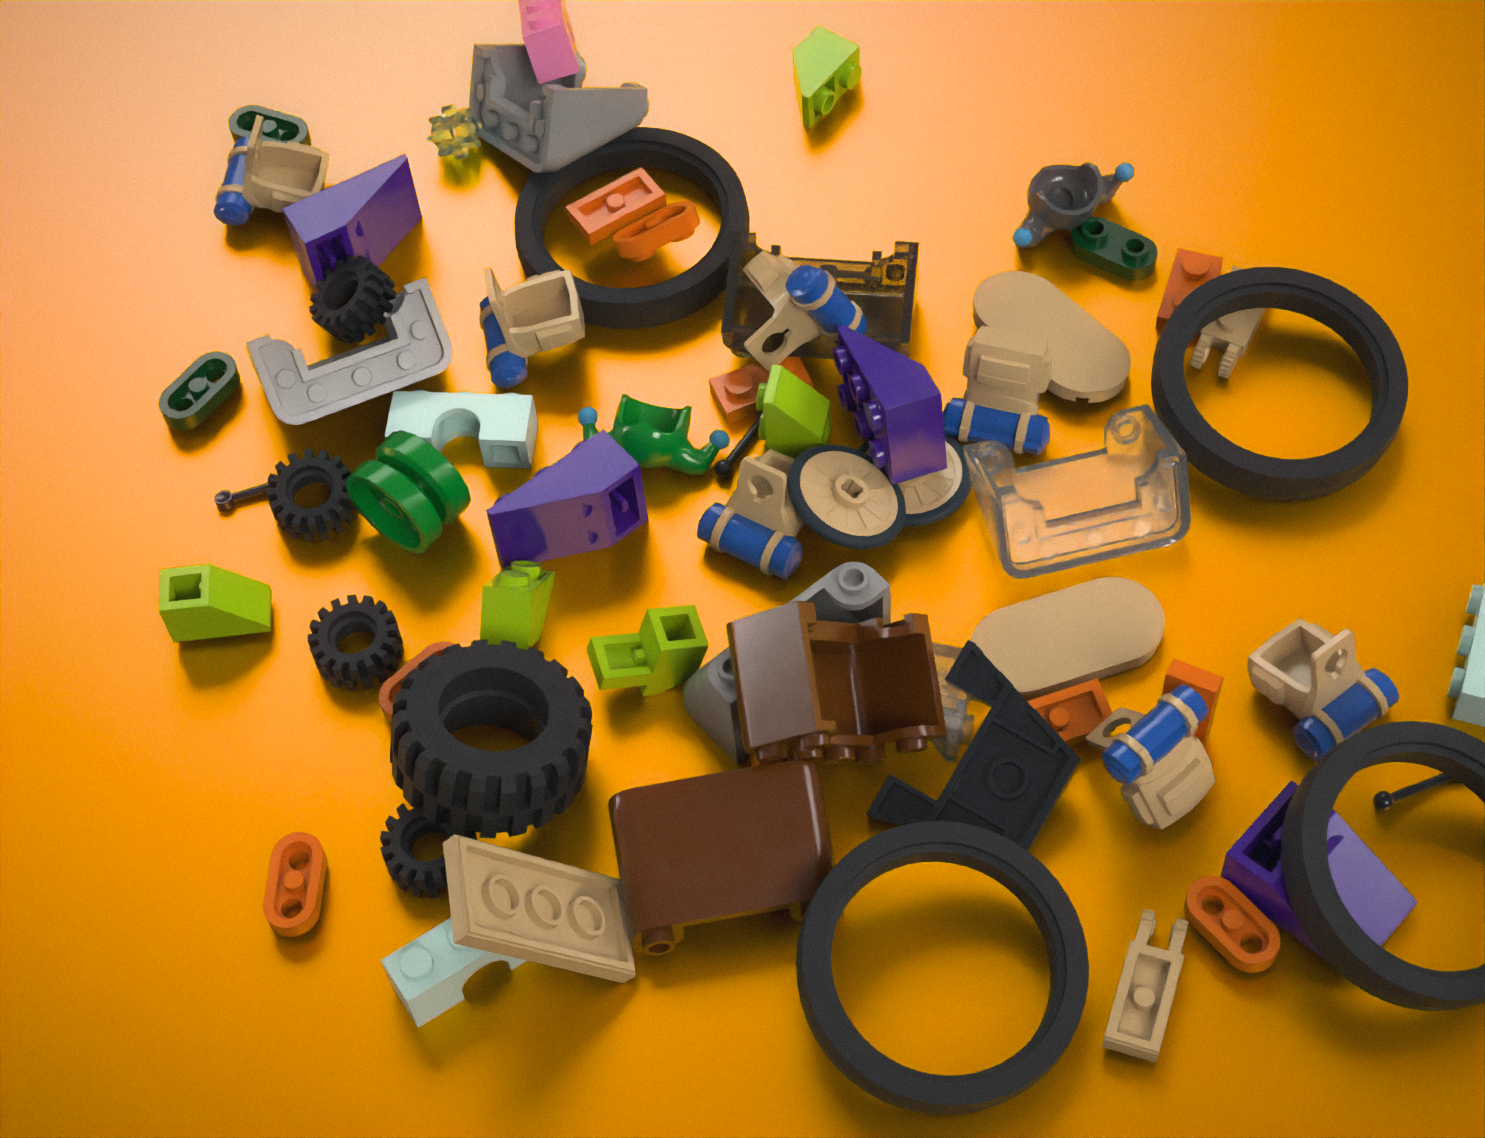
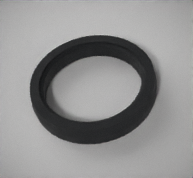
(1308, 296)
(658, 302)
(1309, 874)
(1023, 877)

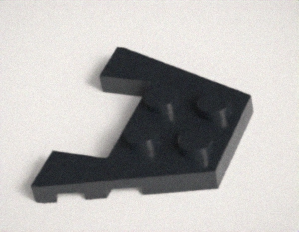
(1007, 773)

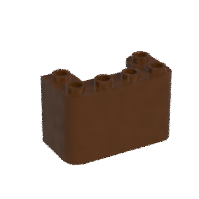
(834, 686)

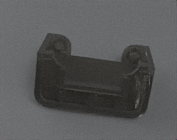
(881, 288)

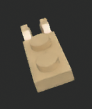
(1229, 334)
(1145, 991)

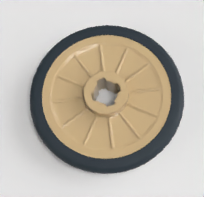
(937, 493)
(846, 497)

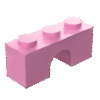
(548, 38)

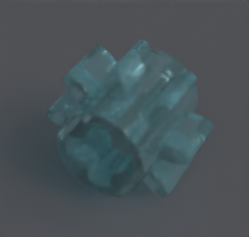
(466, 129)

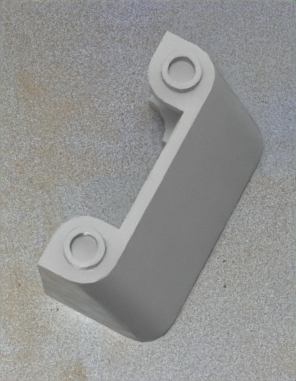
(549, 121)
(412, 352)
(843, 595)

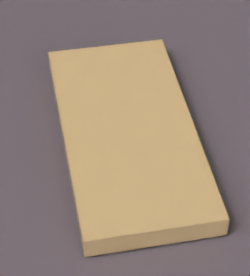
(537, 910)

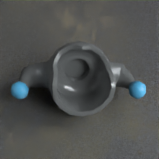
(1065, 198)

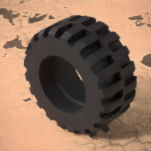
(481, 787)

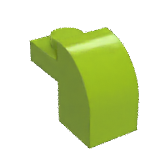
(655, 658)

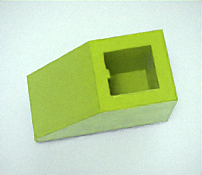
(823, 72)
(792, 414)
(212, 603)
(516, 604)

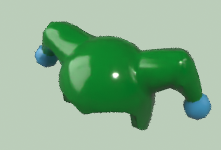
(657, 436)

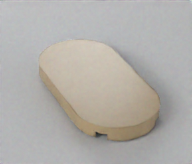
(1085, 354)
(1072, 635)

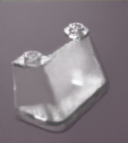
(1086, 503)

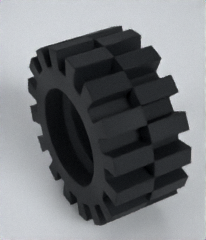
(352, 299)
(306, 472)
(348, 620)
(397, 852)

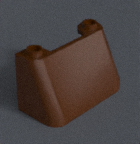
(719, 849)

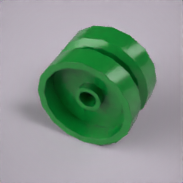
(408, 491)

